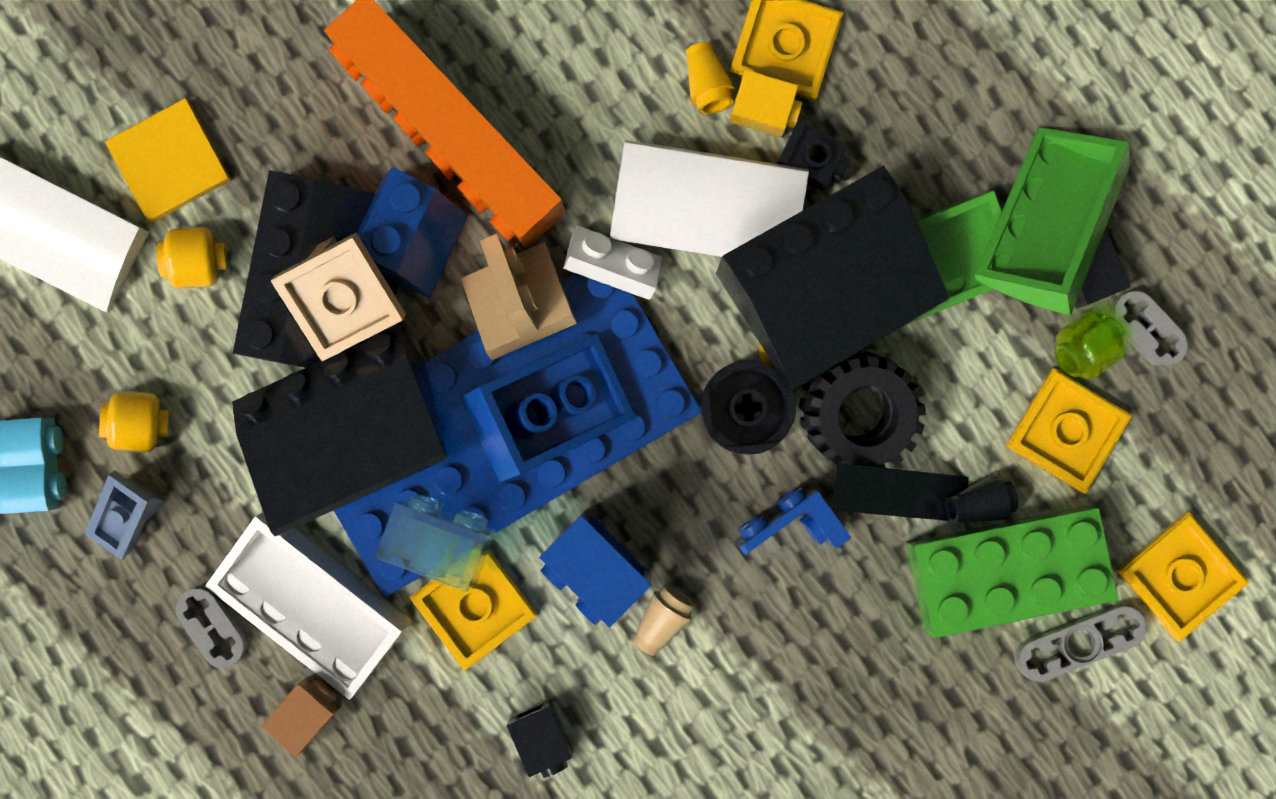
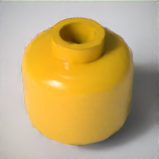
(191, 257)
(133, 421)

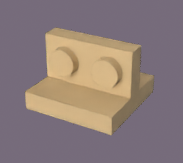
(338, 296)
(516, 297)

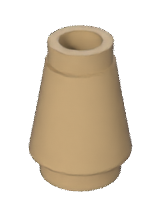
(663, 618)

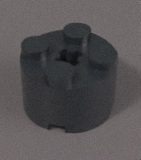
(764, 387)

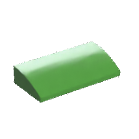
(1055, 218)
(957, 243)

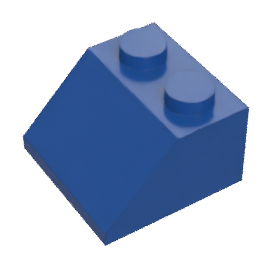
(410, 231)

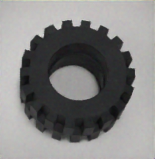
(892, 432)

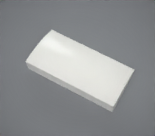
(700, 198)
(64, 237)
(308, 604)

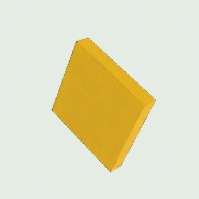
(788, 42)
(168, 160)
(1068, 430)
(1183, 576)
(476, 619)

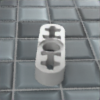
(1097, 651)

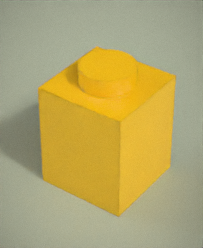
(765, 104)

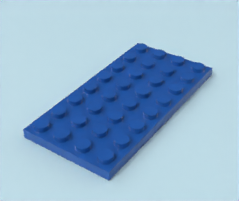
(467, 477)

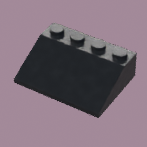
(292, 222)
(834, 278)
(339, 430)

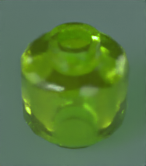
(1090, 345)

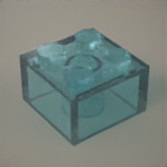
(436, 542)

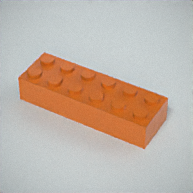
(442, 117)

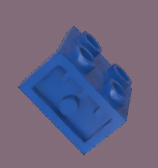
(818, 521)

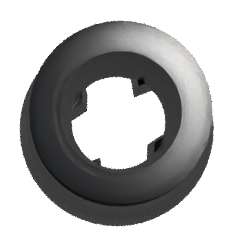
(984, 501)

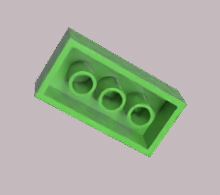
(1012, 571)

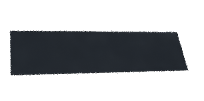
(894, 491)

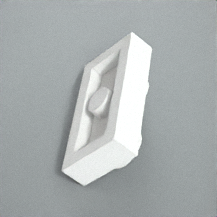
(613, 262)

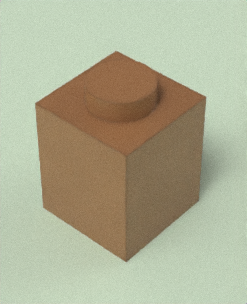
(302, 715)

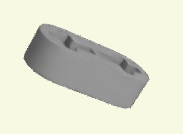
(1156, 321)
(202, 633)

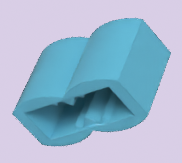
(30, 465)

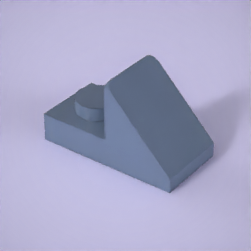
(122, 513)

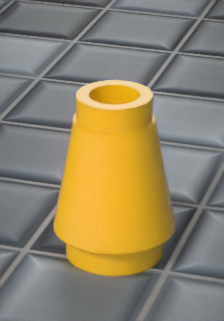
(708, 81)

